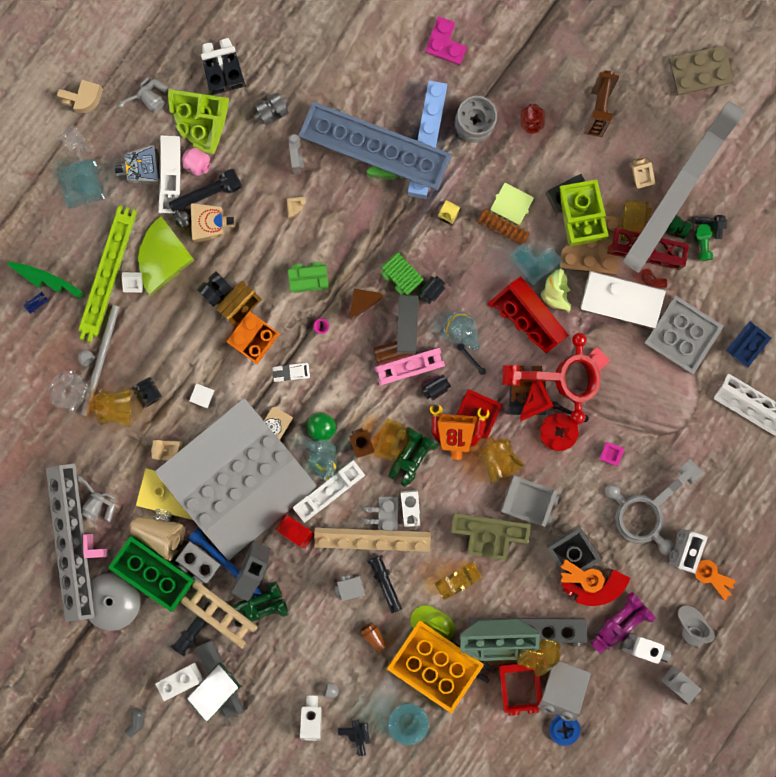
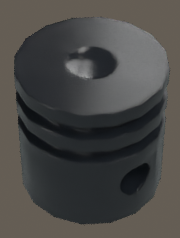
(146, 392)

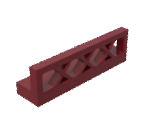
(655, 258)

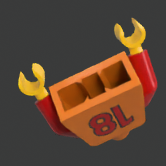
(457, 432)

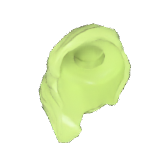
(556, 291)

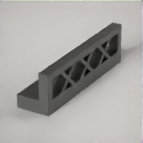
(210, 658)

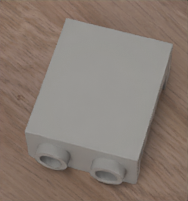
(530, 501)
(564, 691)

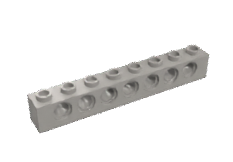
(69, 542)

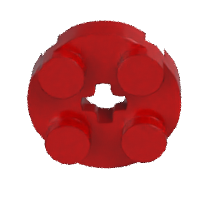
(554, 442)

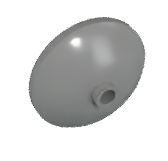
(125, 602)

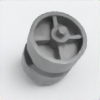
(270, 109)

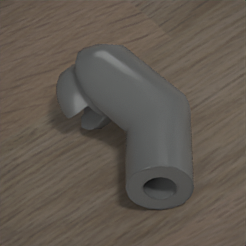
(137, 722)

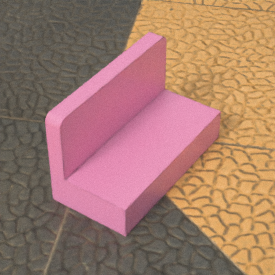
(89, 551)

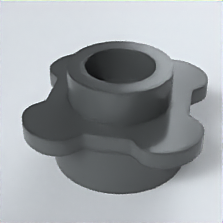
(182, 219)

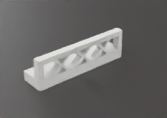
(748, 407)

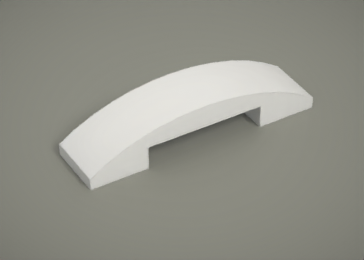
(329, 491)

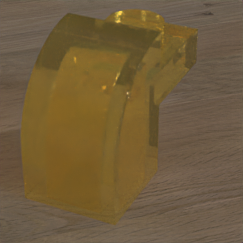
(458, 580)
(542, 659)

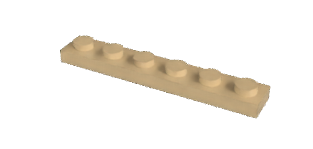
(372, 539)

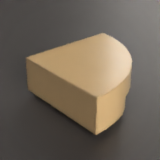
(295, 206)

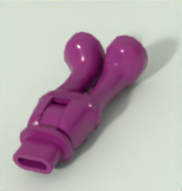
(612, 633)

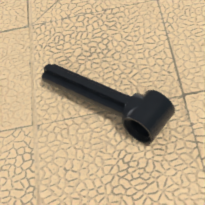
(227, 182)

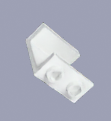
(179, 681)

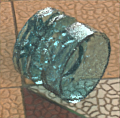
(408, 736)

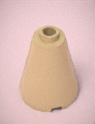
(159, 535)

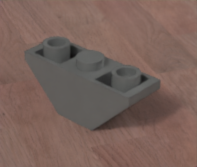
(251, 571)

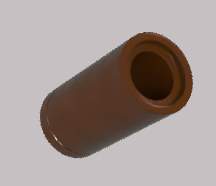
(388, 353)

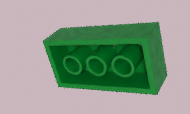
(152, 574)

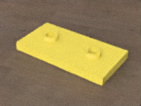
(156, 495)

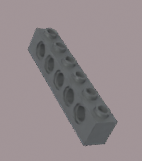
(577, 625)

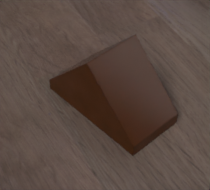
(362, 301)

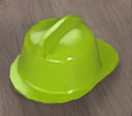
(434, 619)

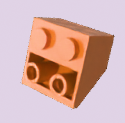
(253, 338)

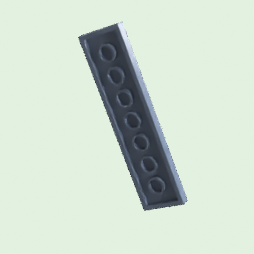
(375, 146)

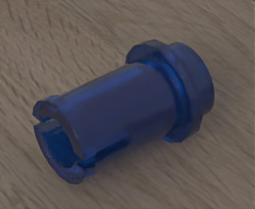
(34, 303)

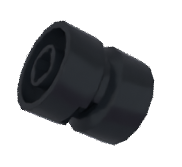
(209, 293)

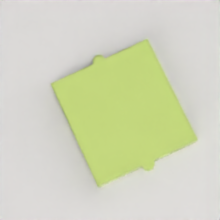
(512, 204)

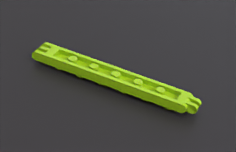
(107, 273)

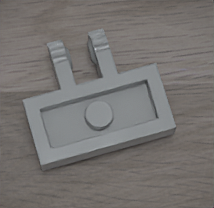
(387, 514)

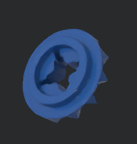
(559, 737)

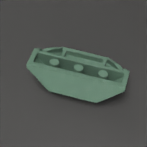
(498, 640)

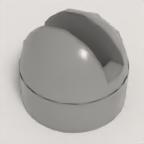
(85, 357)
(331, 690)

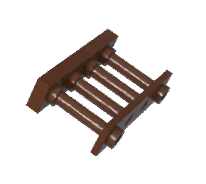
(600, 117)

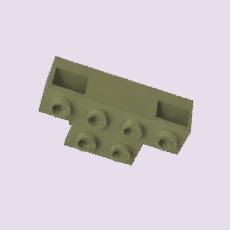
(489, 536)

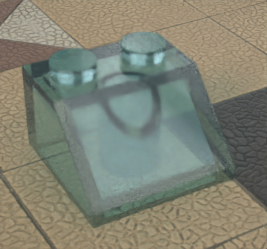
(81, 183)

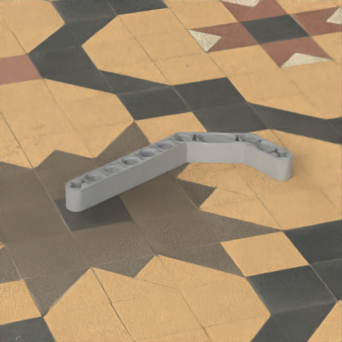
(682, 186)

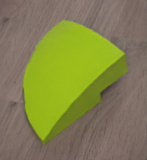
(199, 117)
(161, 256)

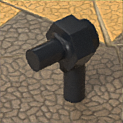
(719, 222)

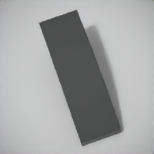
(407, 324)

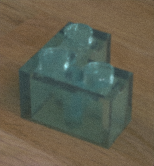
(535, 268)

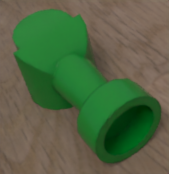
(702, 235)

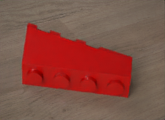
(529, 314)

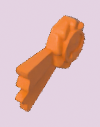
(708, 573)
(591, 579)

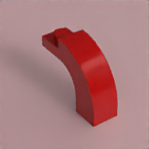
(612, 589)

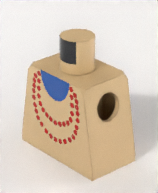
(209, 222)

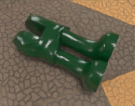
(411, 465)
(255, 614)

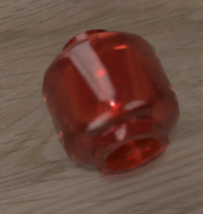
(532, 119)

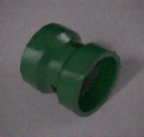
(679, 227)

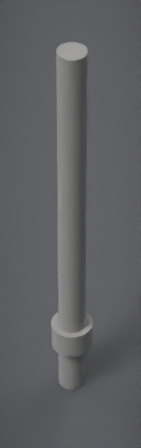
(90, 397)

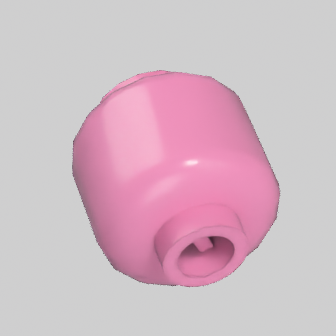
(196, 161)

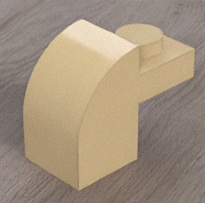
(85, 100)

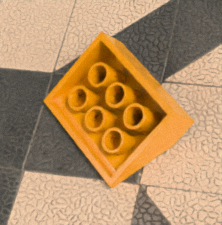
(435, 667)

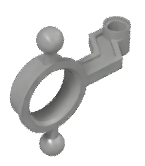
(689, 472)

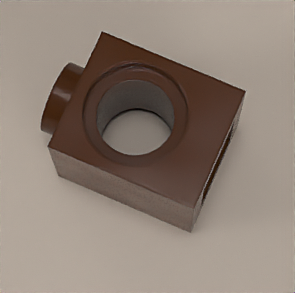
(368, 449)

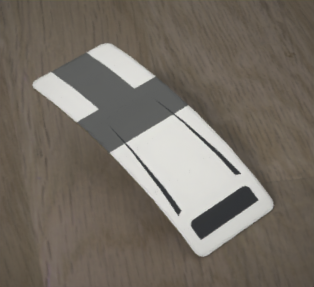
(291, 372)

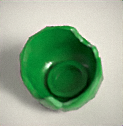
(320, 426)

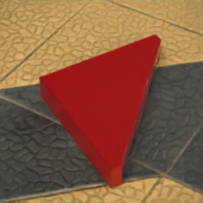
(536, 401)

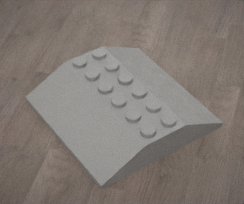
(236, 479)

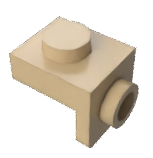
(165, 449)

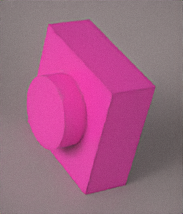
(611, 454)

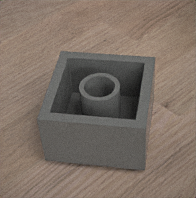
(575, 548)

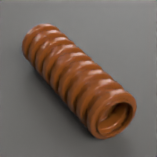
(503, 227)

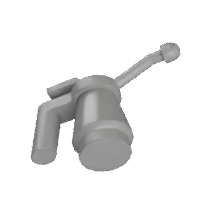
(151, 100)
(93, 505)

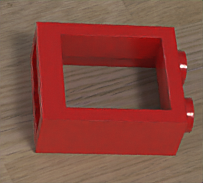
(515, 709)

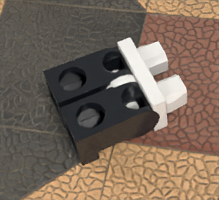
(218, 61)

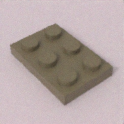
(701, 70)

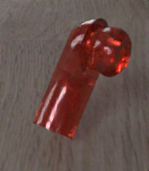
(649, 279)

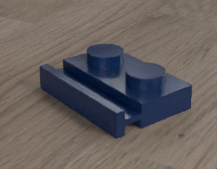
(748, 344)

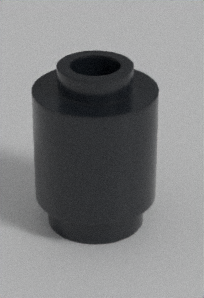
(432, 289)
(435, 387)

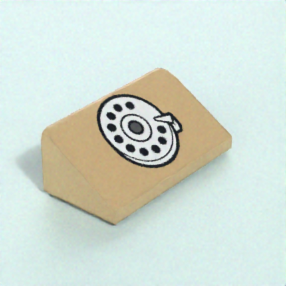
(277, 421)

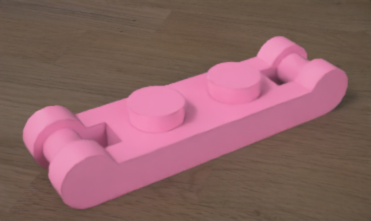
(409, 366)

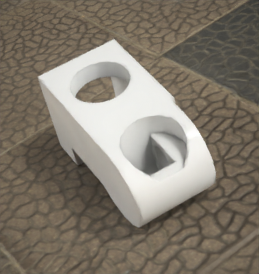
(410, 507)

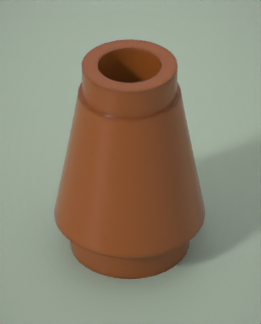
(373, 636)

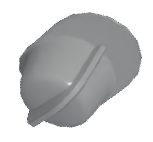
(695, 628)

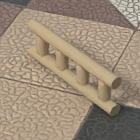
(207, 615)

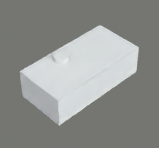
(622, 299)

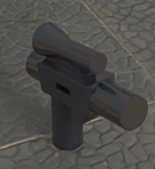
(357, 734)

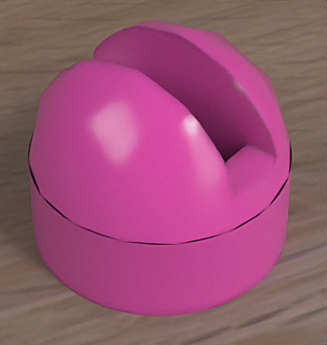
(317, 324)

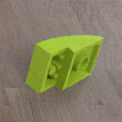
(583, 213)

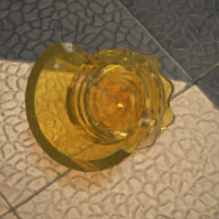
(113, 407)
(500, 459)

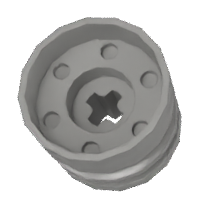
(475, 108)

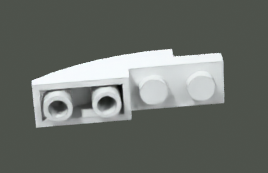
(169, 172)

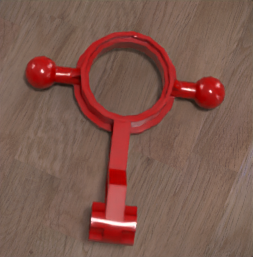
(512, 376)

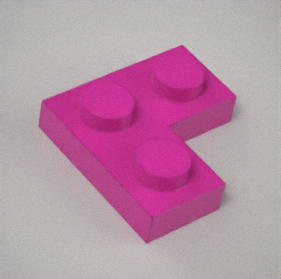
(441, 45)

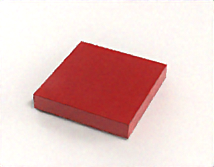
(473, 402)

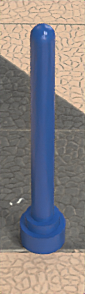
(198, 538)

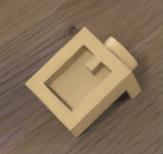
(642, 172)

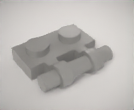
(296, 158)

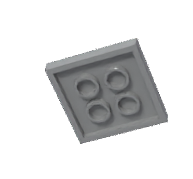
(683, 335)

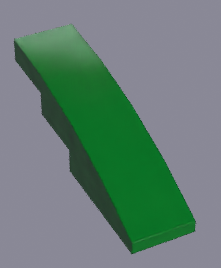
(40, 277)

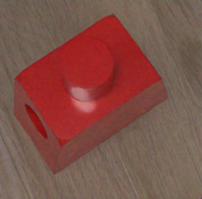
(295, 531)

